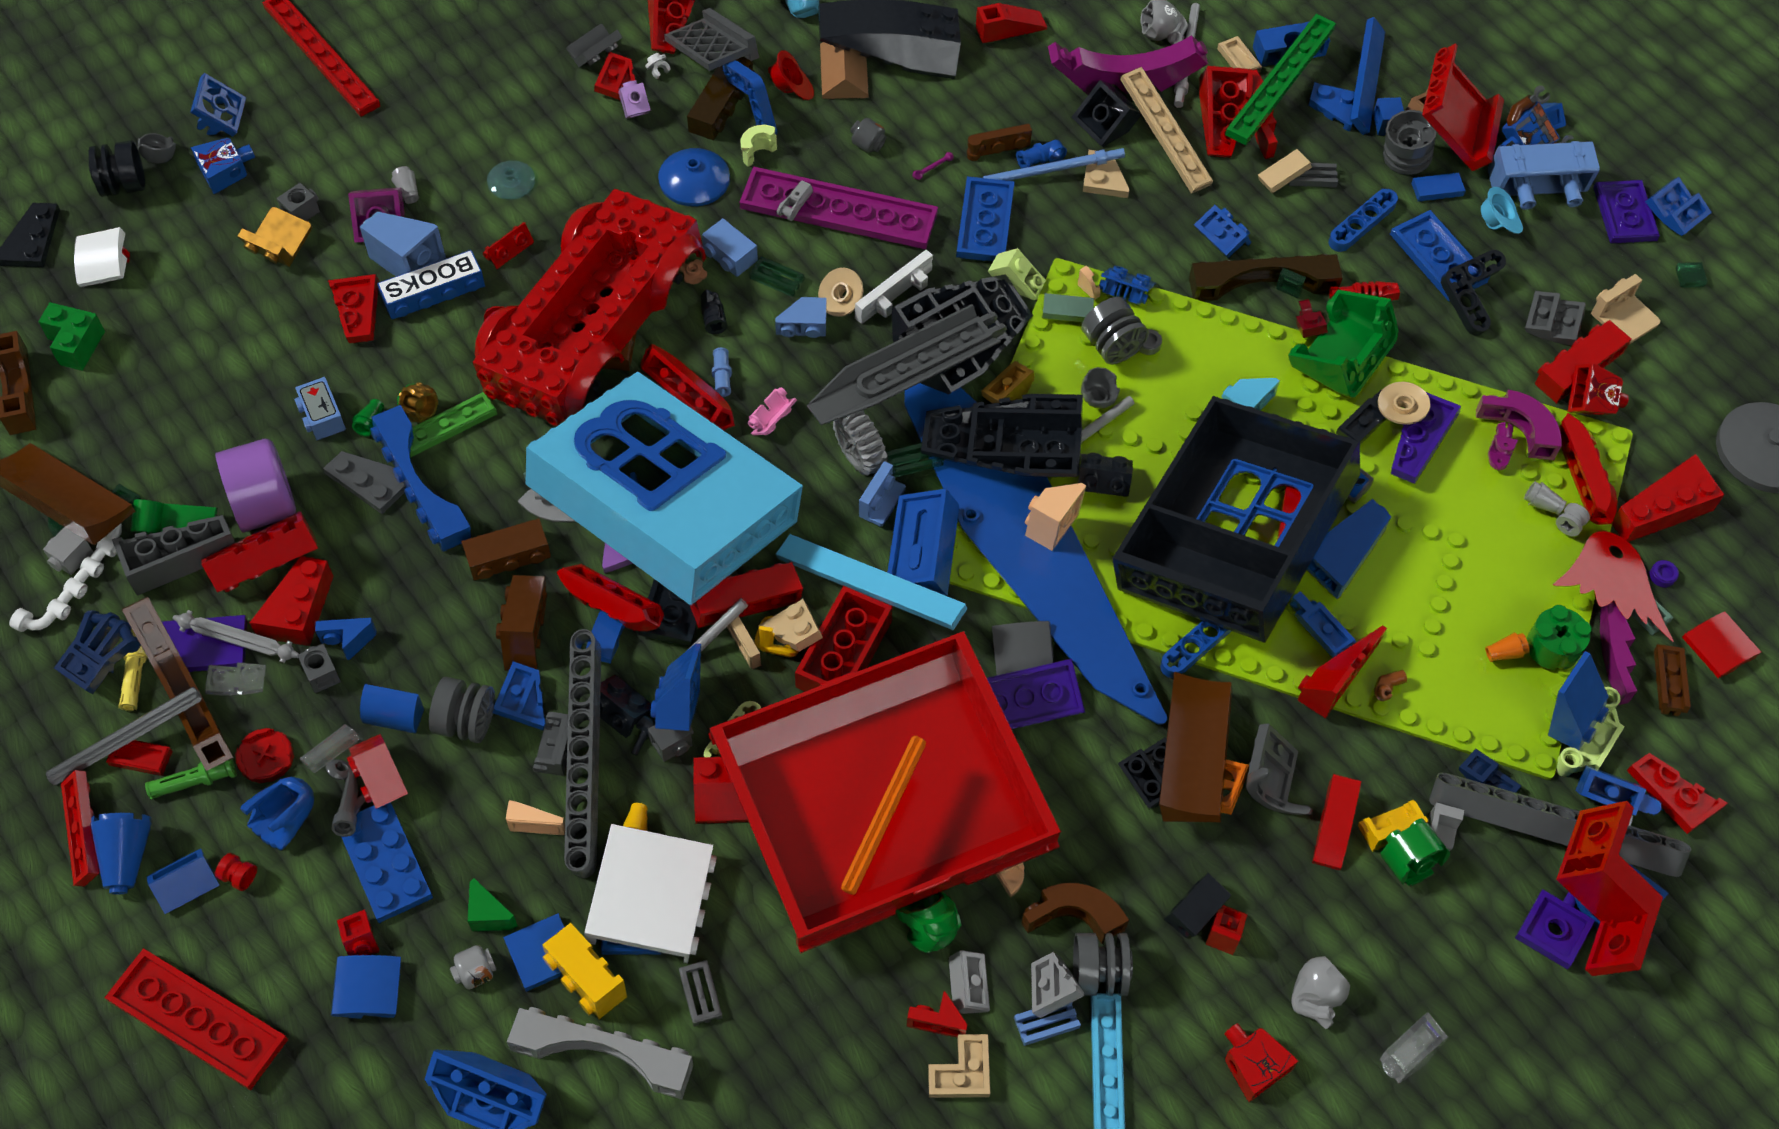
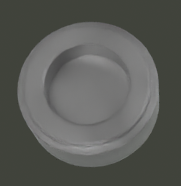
(1152, 344)

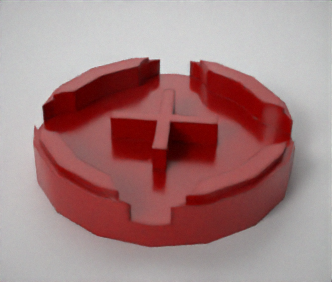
(264, 755)

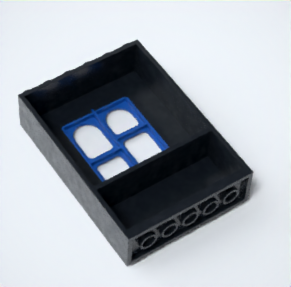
(1219, 572)

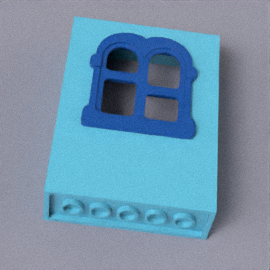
(690, 526)

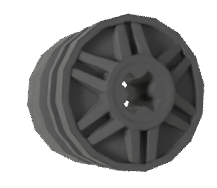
(1409, 143)
(1115, 330)
(461, 709)
(1102, 964)

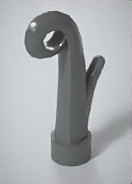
(345, 819)

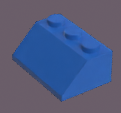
(678, 692)

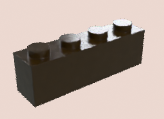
(715, 104)

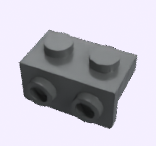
(591, 44)

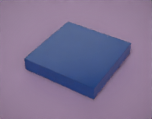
(527, 951)

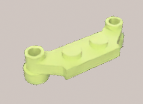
(1596, 751)

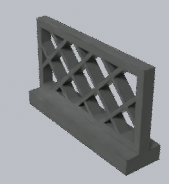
(711, 39)

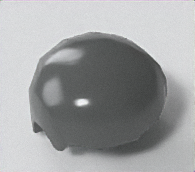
(156, 148)
(1100, 388)

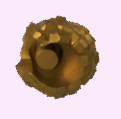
(418, 401)

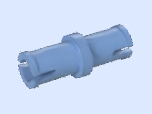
(722, 371)

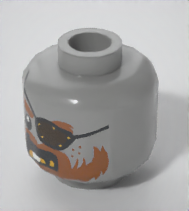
(473, 967)

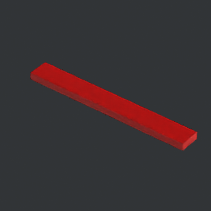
(322, 56)

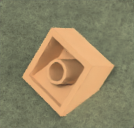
(1053, 513)

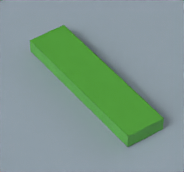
(451, 422)

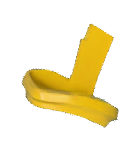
(765, 642)

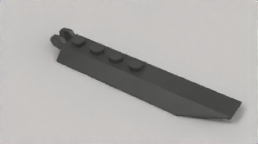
(906, 363)

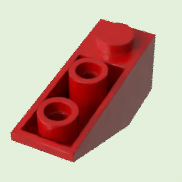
(1007, 21)

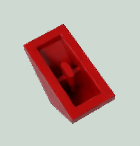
(1226, 929)

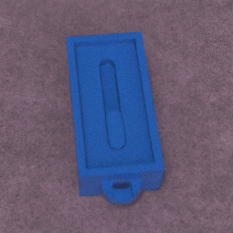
(924, 539)

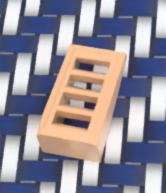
(532, 820)

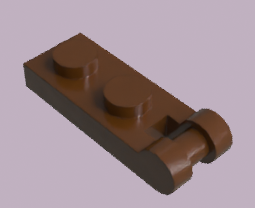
(998, 141)

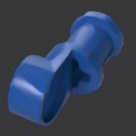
(1041, 154)

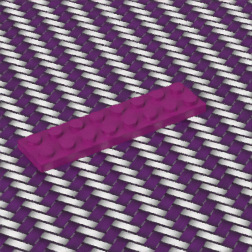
(843, 208)

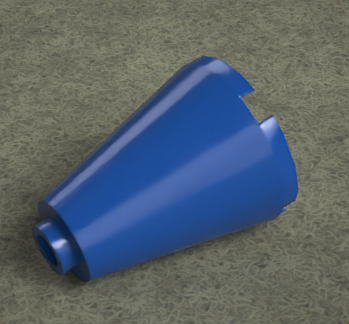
(119, 848)

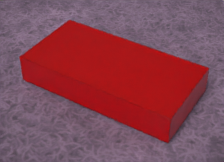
(141, 757)

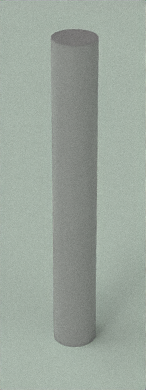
(1107, 417)
(722, 623)

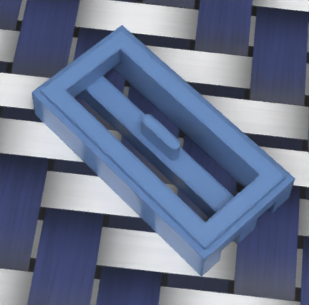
(1028, 1015)

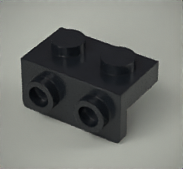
(1106, 474)
(622, 705)

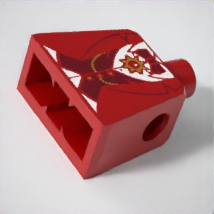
(1596, 391)

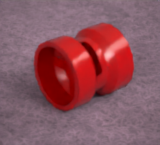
(235, 871)

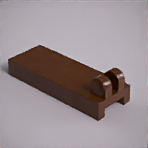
(1672, 679)

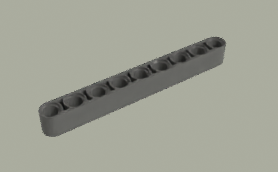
(584, 764)
(1552, 822)

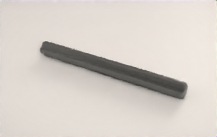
(124, 735)

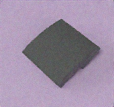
(1555, 318)
(1022, 646)

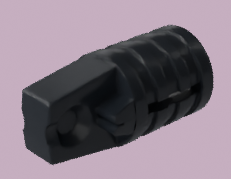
(713, 312)

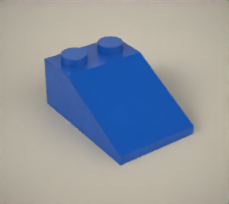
(1579, 705)

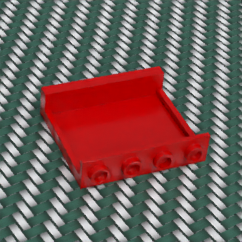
(1461, 112)

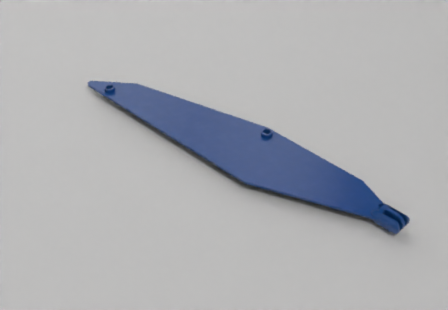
(1051, 584)

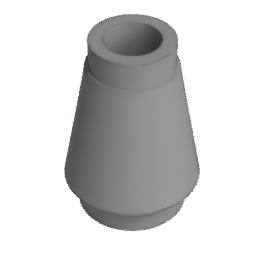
(405, 178)
(1544, 498)

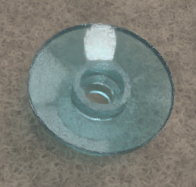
(511, 179)

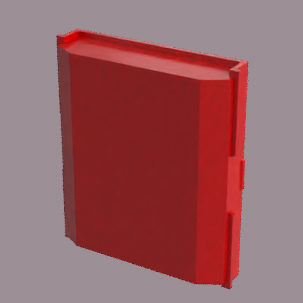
(824, 758)

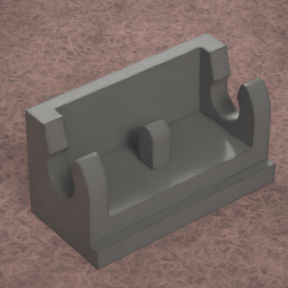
(553, 745)

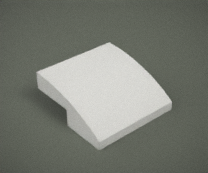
(99, 257)

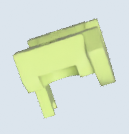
(755, 139)

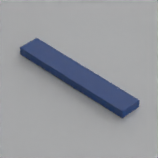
(1367, 76)

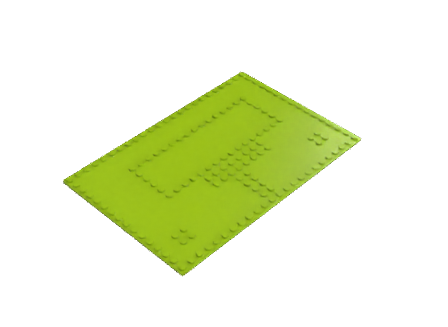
(1445, 578)

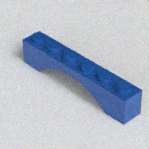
(444, 519)

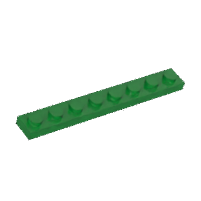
(1280, 79)

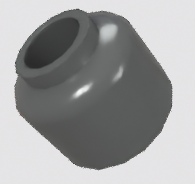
(868, 135)

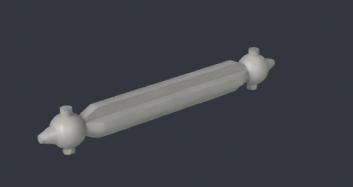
(235, 636)

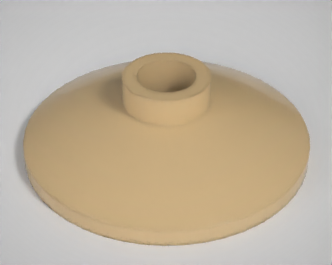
(834, 286)
(1406, 395)

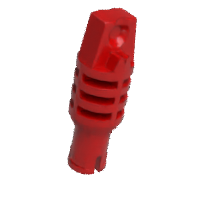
(1379, 289)

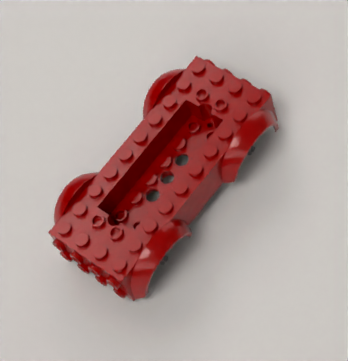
(620, 244)

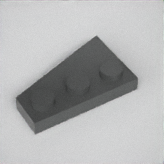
(366, 479)

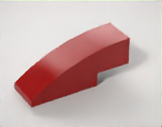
(1336, 822)

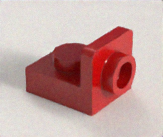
(357, 934)

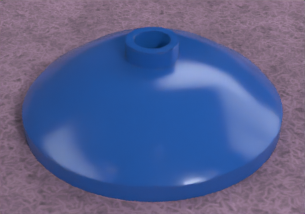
(694, 177)

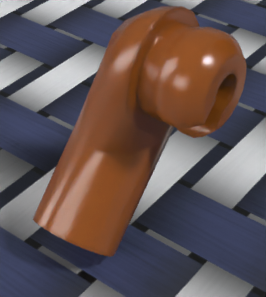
(1386, 683)

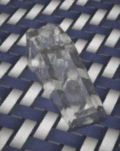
(1413, 1048)

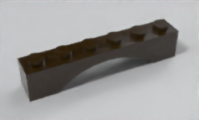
(1214, 279)

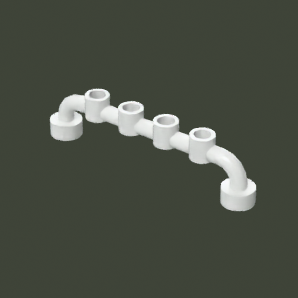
(73, 587)

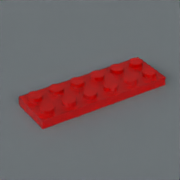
(196, 1019)

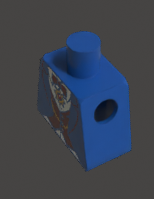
(222, 162)

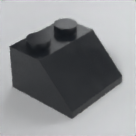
(1106, 114)

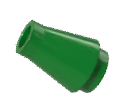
(363, 420)

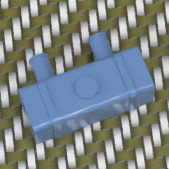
(1545, 170)

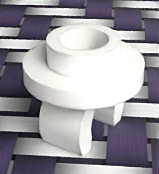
(656, 61)

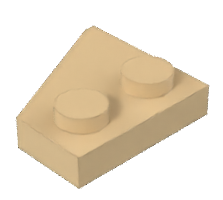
(1105, 179)
(795, 626)

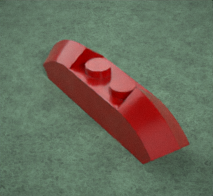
(687, 386)
(1587, 471)
(611, 597)

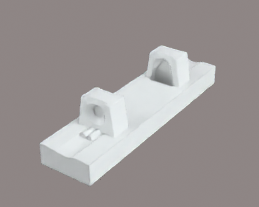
(880, 298)

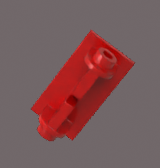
(509, 245)

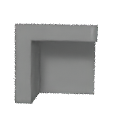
(1444, 822)

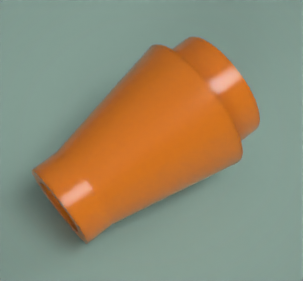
(1511, 647)

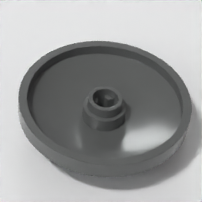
(1750, 445)

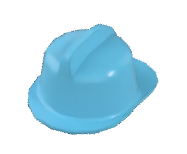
(803, 8)
(1500, 211)

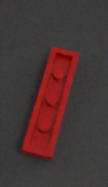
(79, 833)

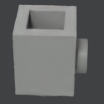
(67, 551)

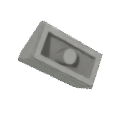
(969, 982)

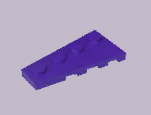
(1423, 438)

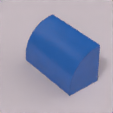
(390, 708)
(182, 881)

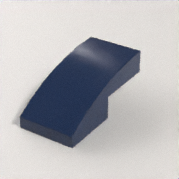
(1485, 770)

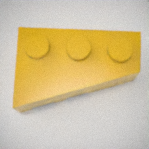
(584, 971)

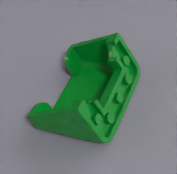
(1356, 343)

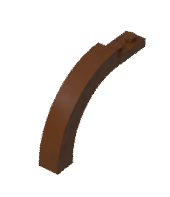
(176, 678)

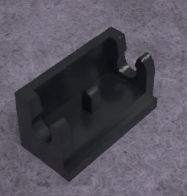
(1198, 906)

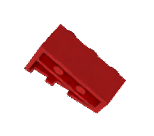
(295, 603)

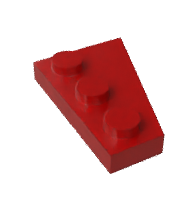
(356, 306)
(1680, 799)

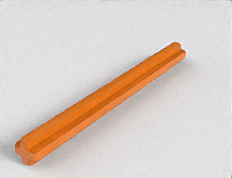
(883, 815)

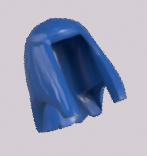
(279, 811)

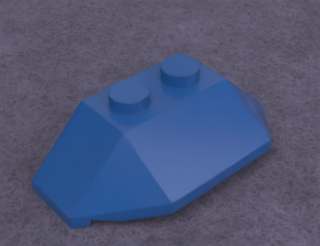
(484, 1091)

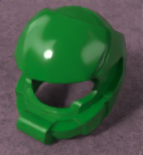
(932, 926)

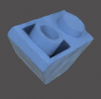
(803, 318)

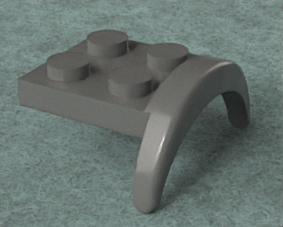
(1273, 771)

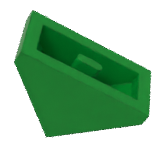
(486, 912)

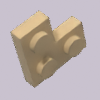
(967, 1077)

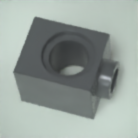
(299, 202)
(321, 677)

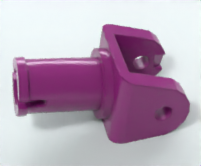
(1502, 446)

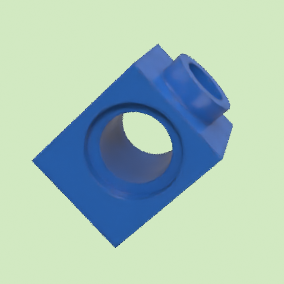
(1383, 112)

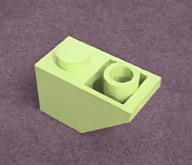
(1019, 271)

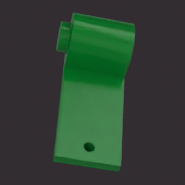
(154, 515)

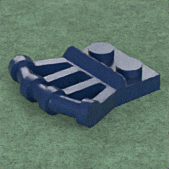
(88, 664)

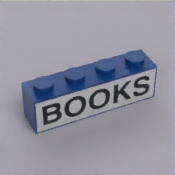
(431, 284)

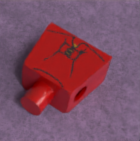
(1257, 1060)

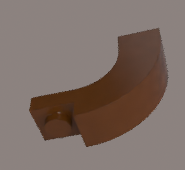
(1077, 901)

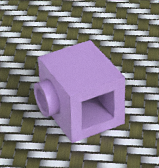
(634, 99)

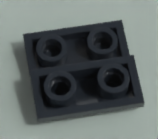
(1145, 772)

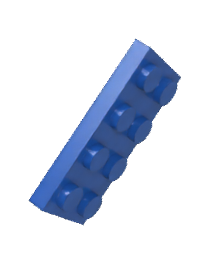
(985, 218)
(1433, 248)
(386, 863)

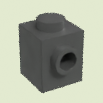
(670, 742)

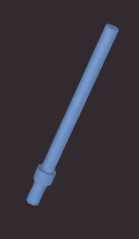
(1100, 157)

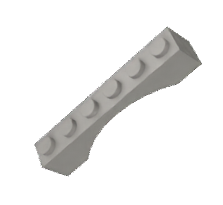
(543, 1035)

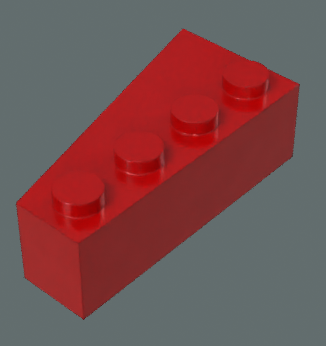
(1671, 500)
(260, 552)

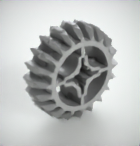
(860, 442)

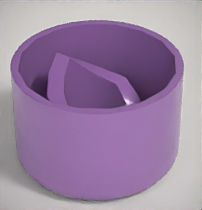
(255, 484)

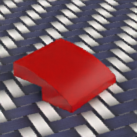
(1721, 644)

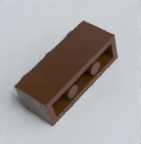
(506, 549)

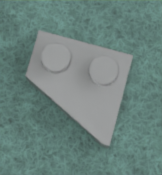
(1052, 985)

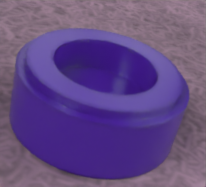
(1664, 573)

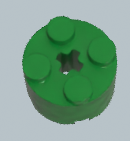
(1558, 638)
(1414, 852)

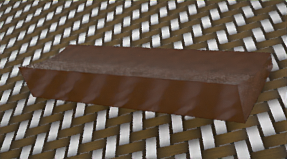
(63, 493)
(1196, 750)

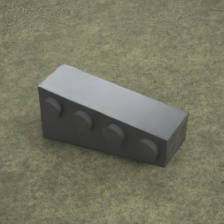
(170, 554)

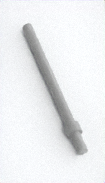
(1182, 86)

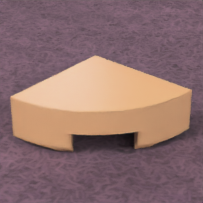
(1087, 284)
(1012, 879)

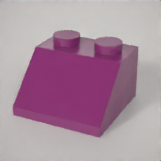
(367, 202)

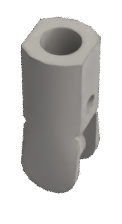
(795, 200)

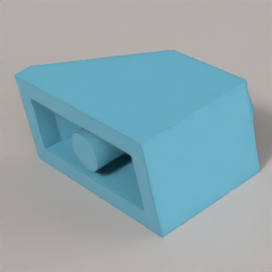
(1252, 392)

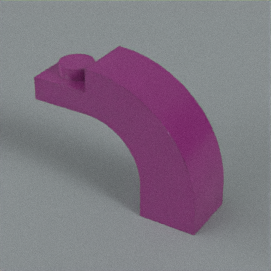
(1529, 416)

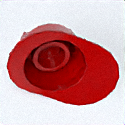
(789, 76)

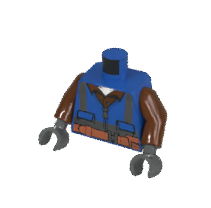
(1529, 122)

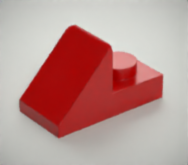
(945, 1022)

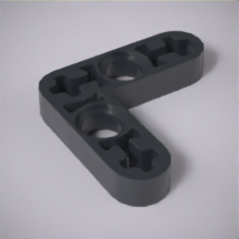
(1465, 281)

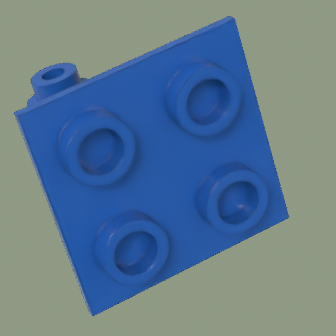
(1119, 275)

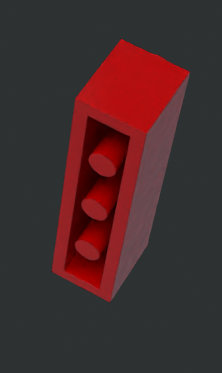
(1600, 347)
(758, 588)

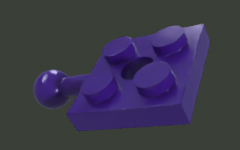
(1573, 923)

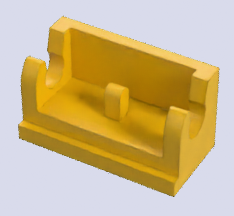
(1379, 827)

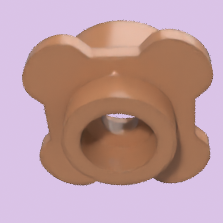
(696, 276)

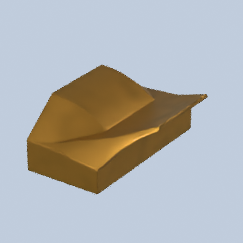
(1010, 383)

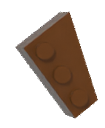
(522, 620)

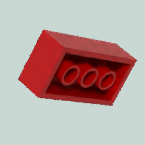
(849, 639)

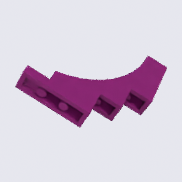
(1162, 66)

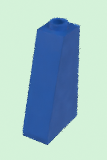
(1348, 547)

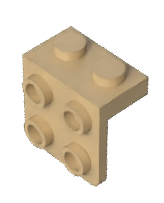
(1625, 309)

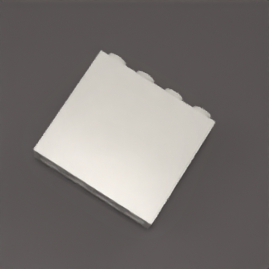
(650, 891)

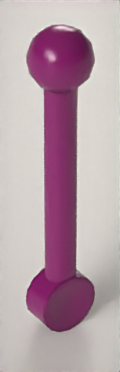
(918, 174)

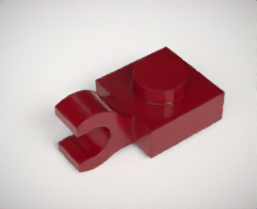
(1310, 322)

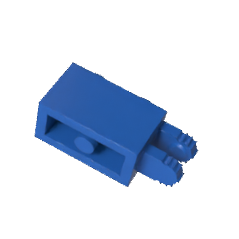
(1612, 789)

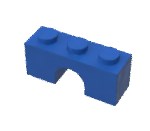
(1272, 43)

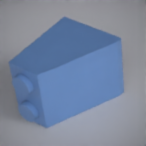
(401, 242)

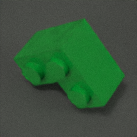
(73, 334)

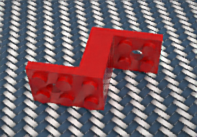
(1610, 889)

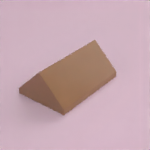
(843, 73)

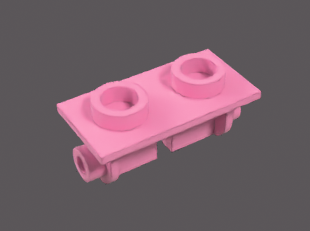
(764, 420)

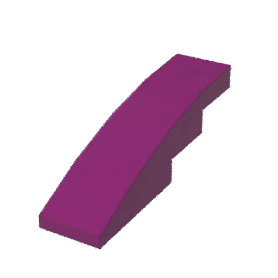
(1615, 643)

